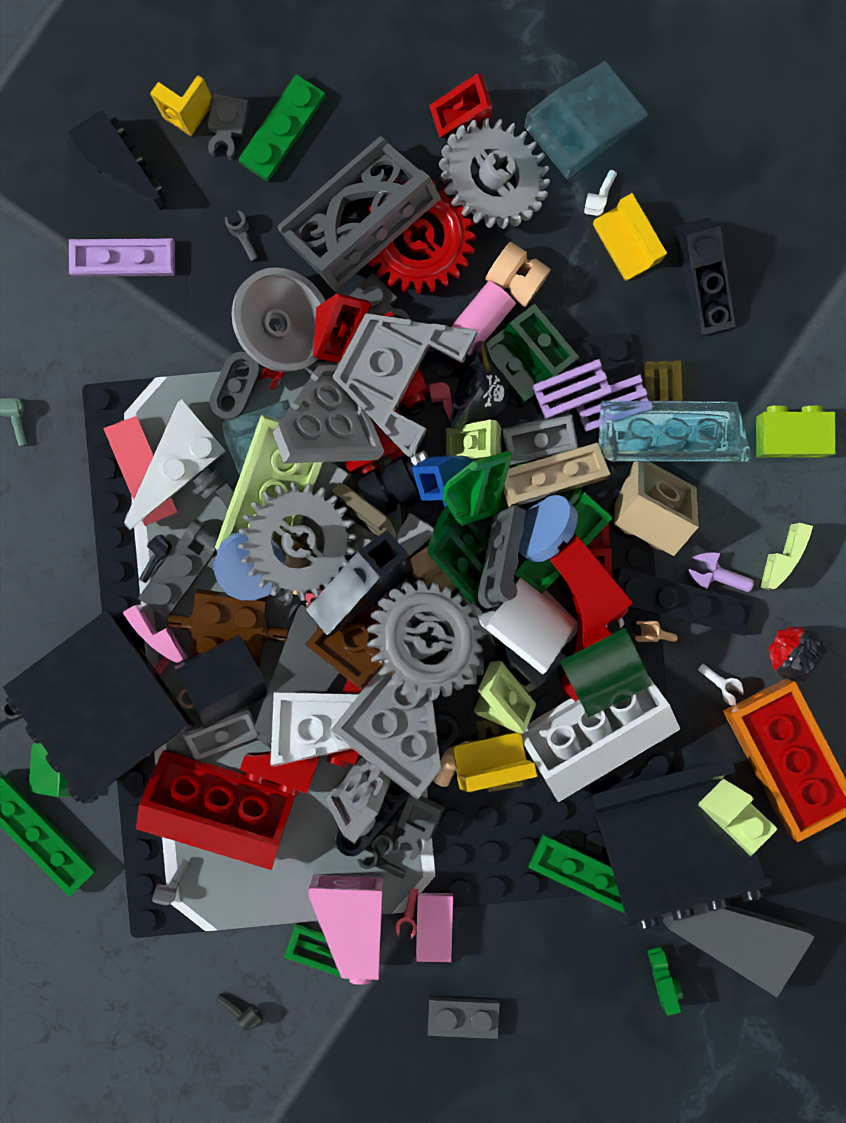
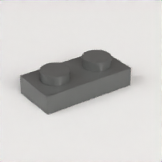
(463, 1017)

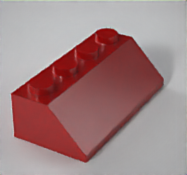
(215, 810)

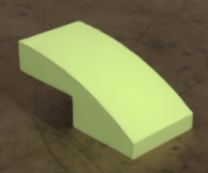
(780, 566)

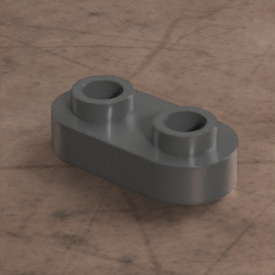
(234, 386)

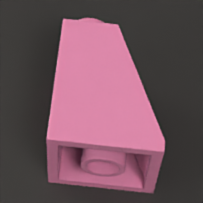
(351, 922)

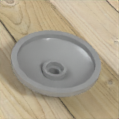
(288, 303)

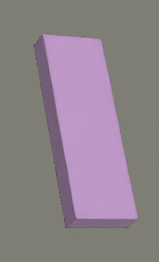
(121, 257)

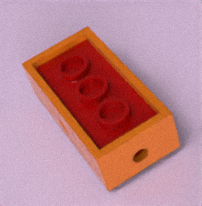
(790, 758)

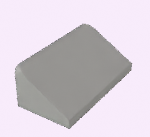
(540, 438)
(221, 735)

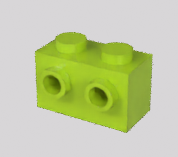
(795, 433)

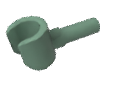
(14, 408)

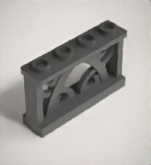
(358, 243)

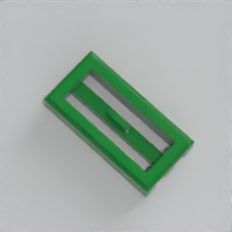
(305, 959)

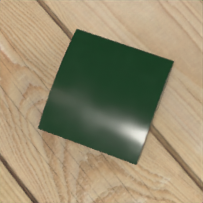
(530, 352)
(459, 553)
(606, 672)

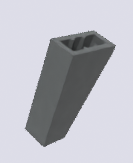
(296, 672)
(747, 942)

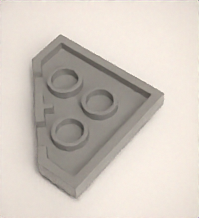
(326, 425)
(393, 733)
(358, 798)

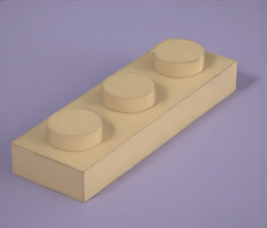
(555, 475)

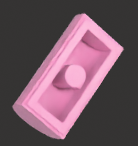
(485, 312)

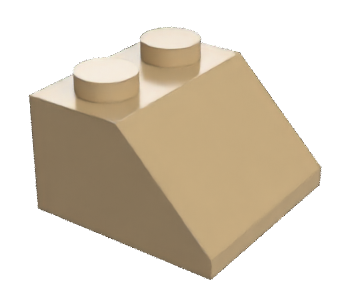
(657, 507)

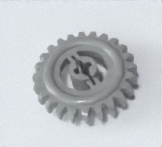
(493, 174)
(271, 517)
(401, 644)

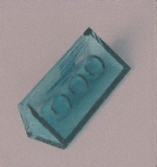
(672, 431)

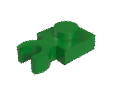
(667, 988)

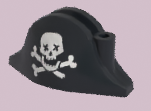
(480, 391)

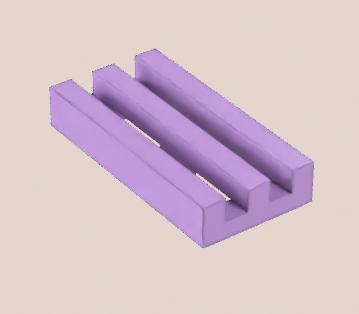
(599, 378)
(639, 393)

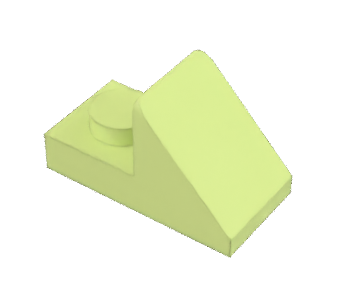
(474, 440)
(504, 699)
(737, 816)

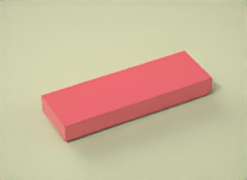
(134, 459)

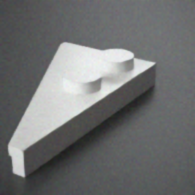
(179, 458)

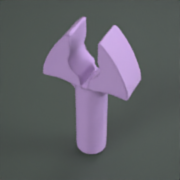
(718, 574)

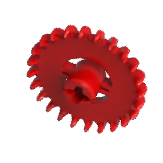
(441, 261)

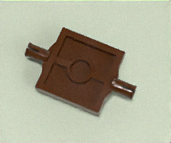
(221, 617)
(348, 648)

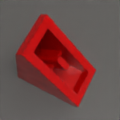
(461, 106)
(336, 325)

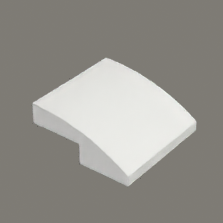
(531, 626)

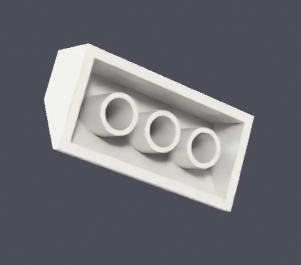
(580, 749)

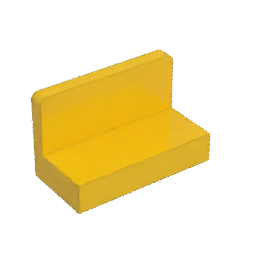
(186, 111)
(629, 238)
(492, 762)

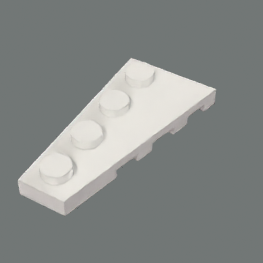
(304, 725)

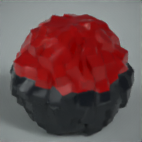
(796, 653)

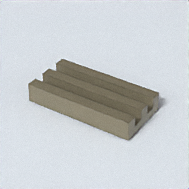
(362, 510)

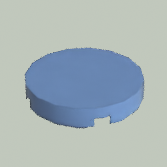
(546, 527)
(233, 574)

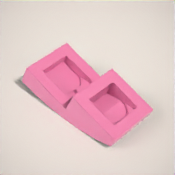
(163, 642)
(434, 927)

